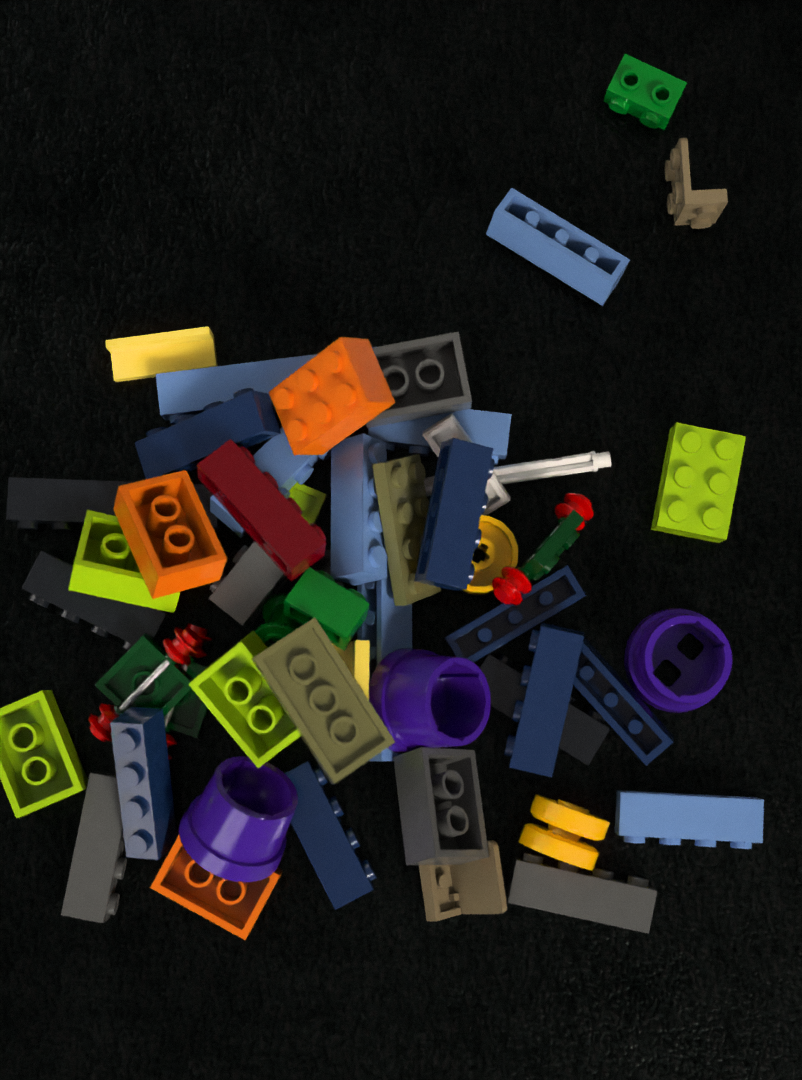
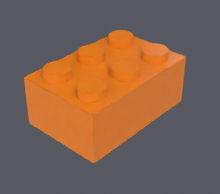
(331, 396)
(169, 534)
(219, 900)

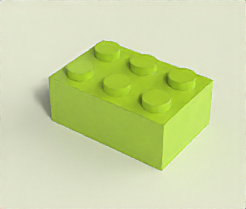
(698, 483)
(108, 568)
(244, 702)
(37, 755)

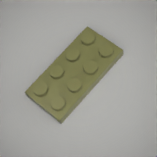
(403, 520)
(323, 700)

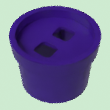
(657, 640)
(429, 699)
(240, 820)

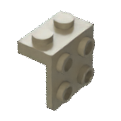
(690, 206)
(464, 888)

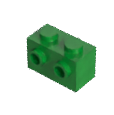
(644, 92)
(334, 607)

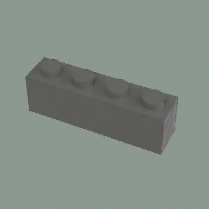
(97, 853)
(581, 894)

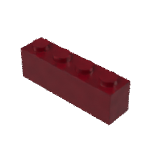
(261, 509)

